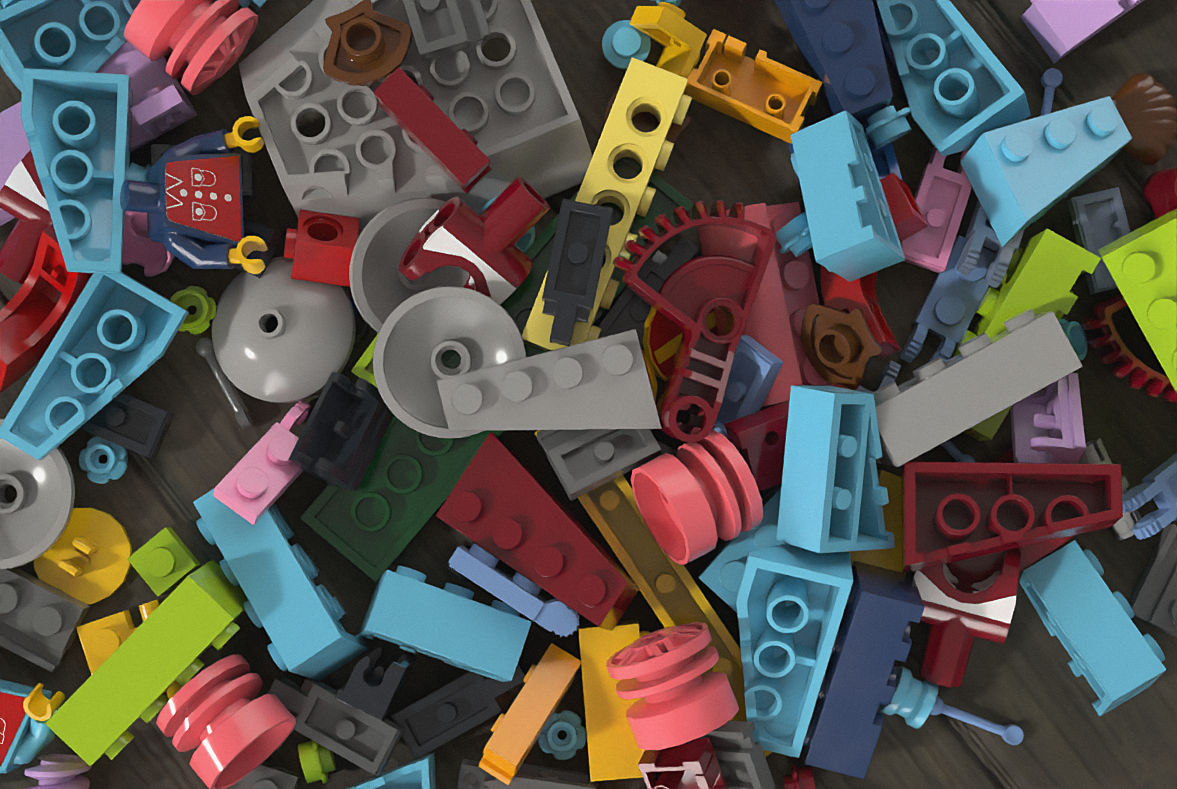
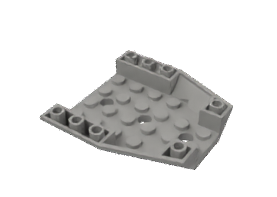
(364, 158)

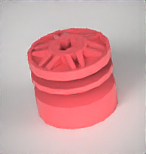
(200, 35)
(697, 497)
(674, 692)
(226, 722)

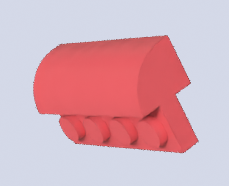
(781, 297)

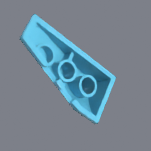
(949, 74)
(97, 352)

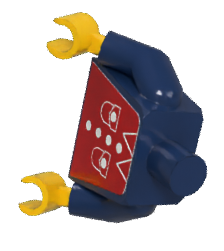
(198, 202)

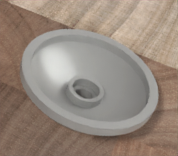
(376, 257)
(412, 346)
(296, 358)
(41, 505)

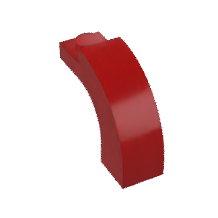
(861, 292)
(37, 310)

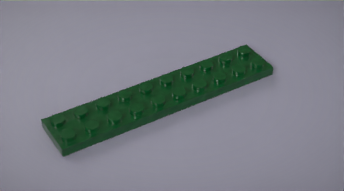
(418, 471)

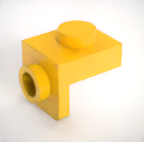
(670, 29)

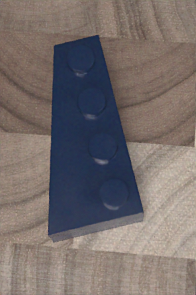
(842, 51)
(862, 669)

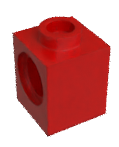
(322, 247)

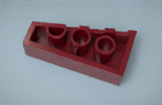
(993, 507)
(528, 528)

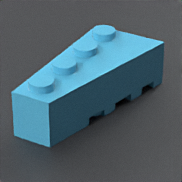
(280, 589)

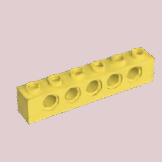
(642, 90)

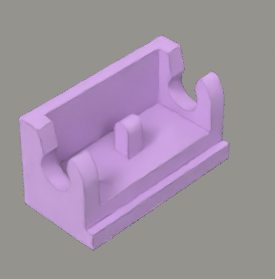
(1049, 424)

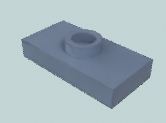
(1098, 221)

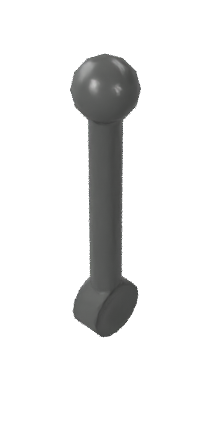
(205, 349)

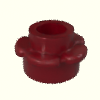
(800, 778)

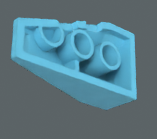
(61, 34)
(82, 156)
(787, 629)

